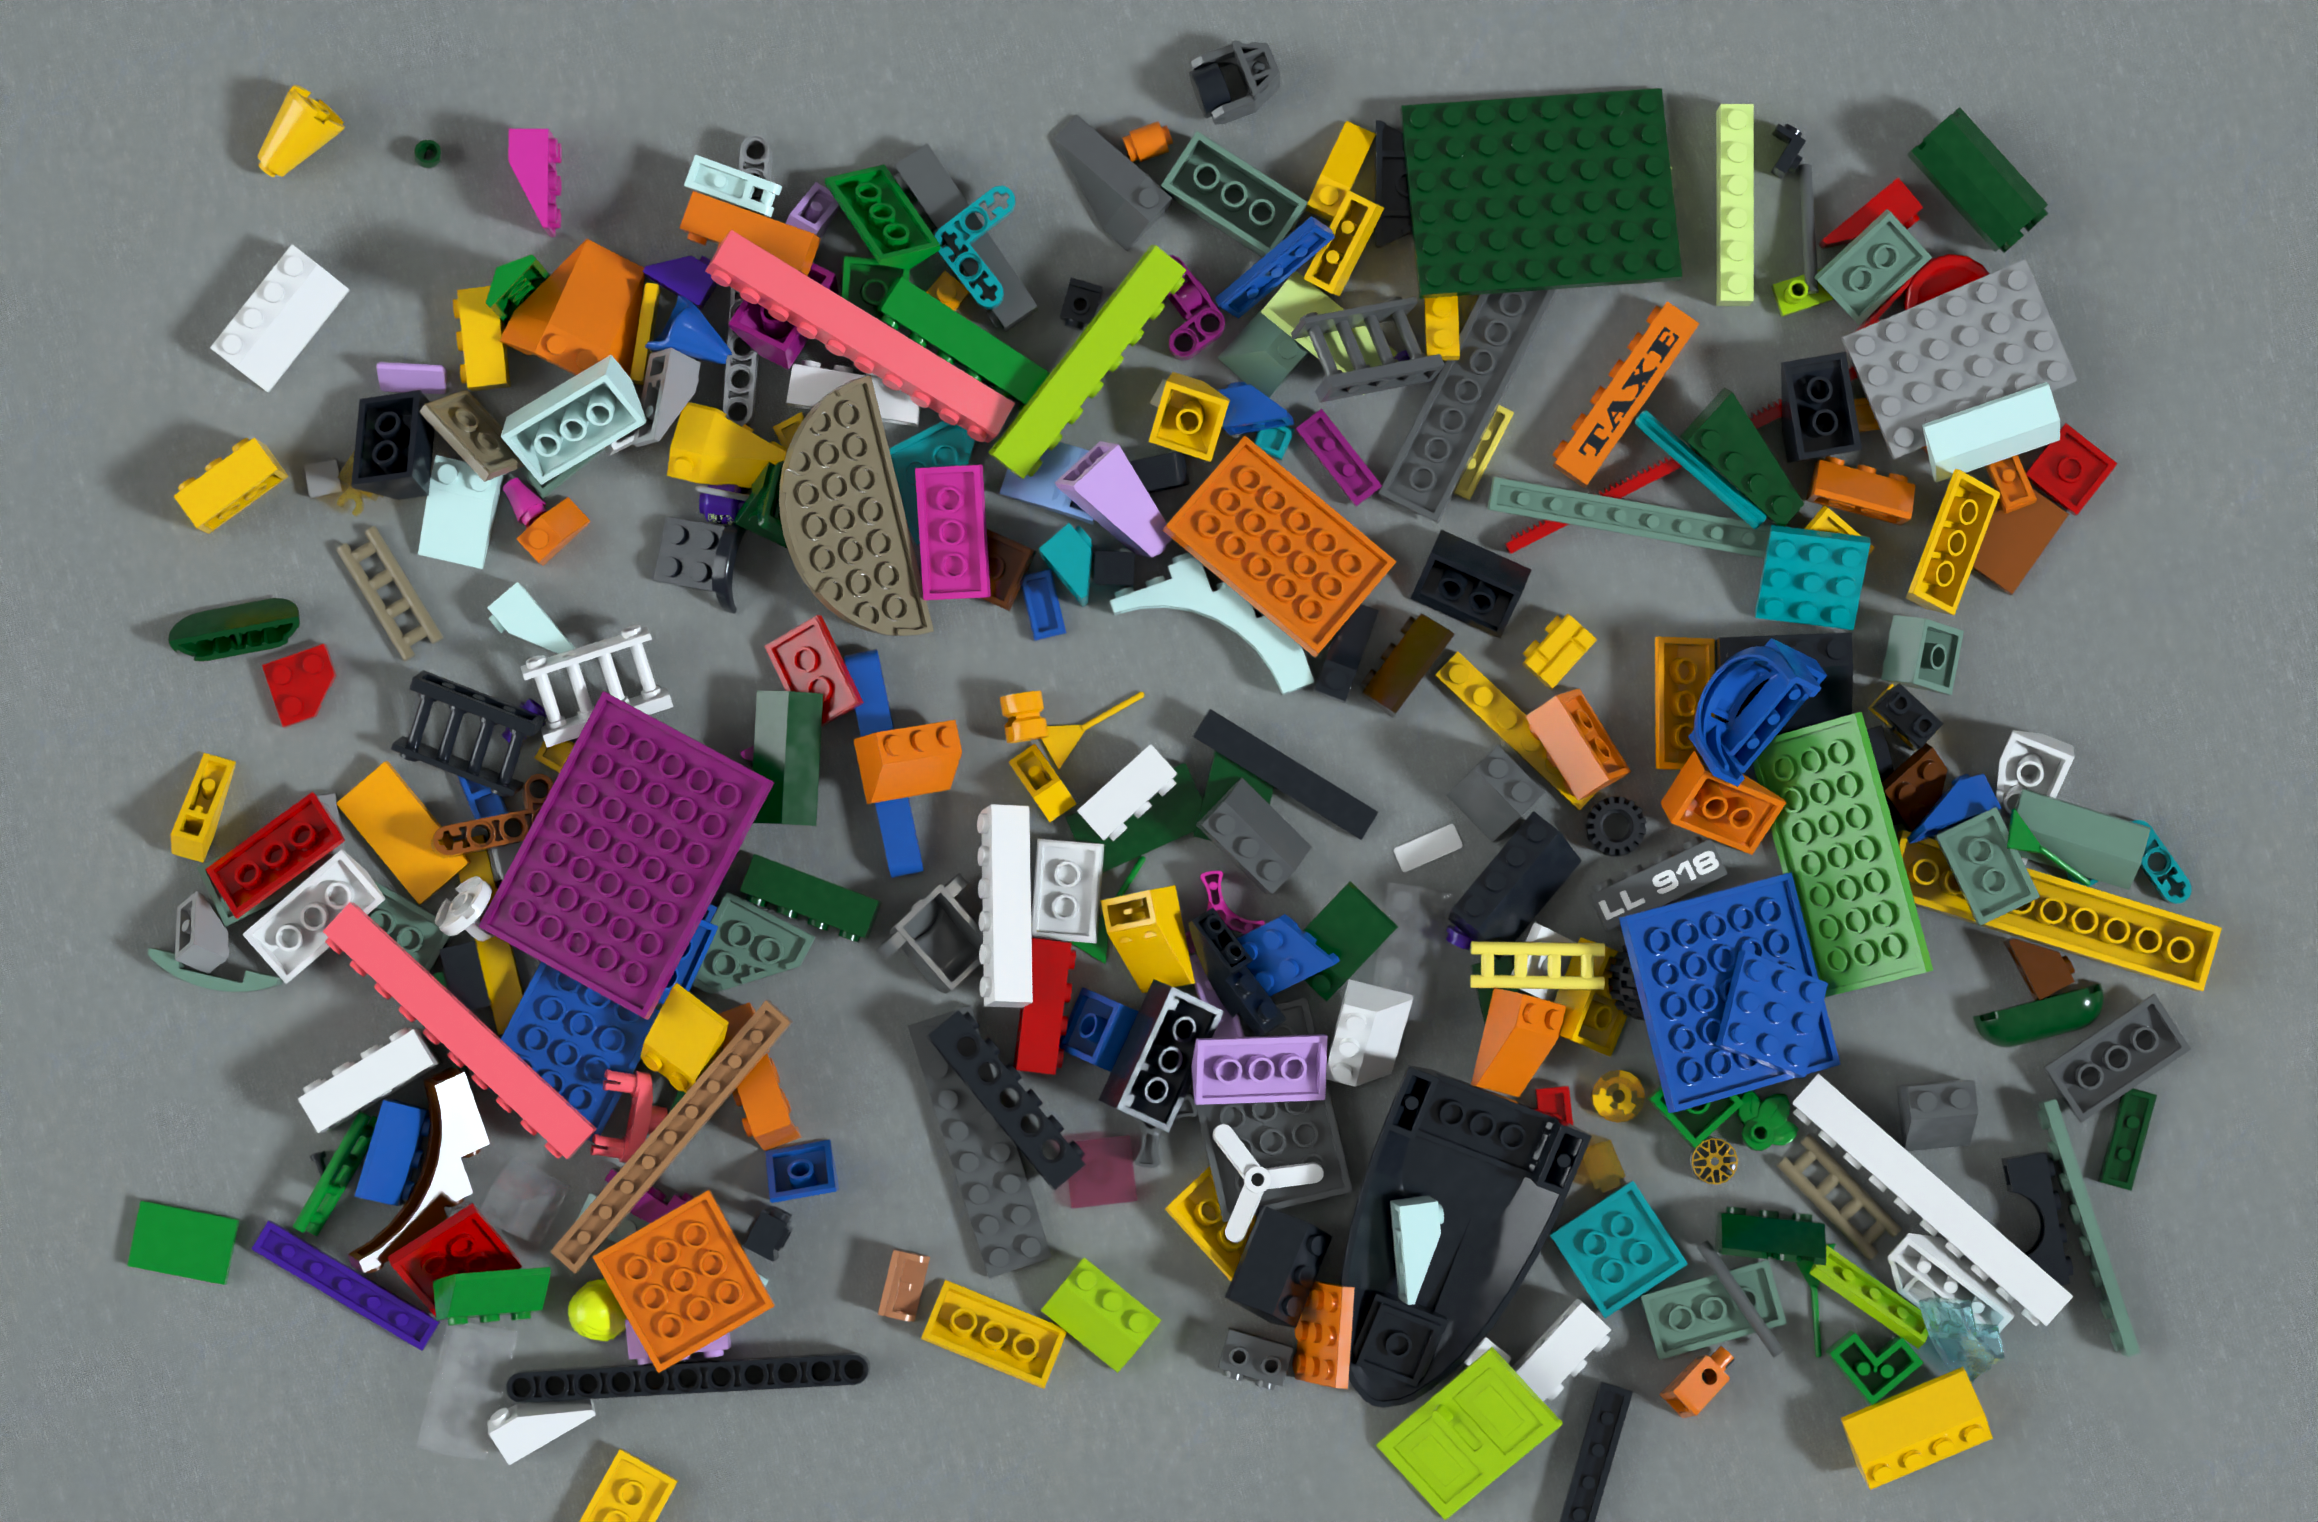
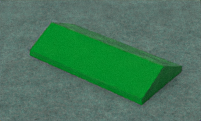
(883, 217)
(514, 284)

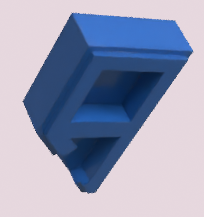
(482, 800)

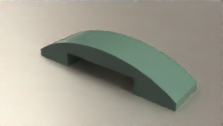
(252, 979)

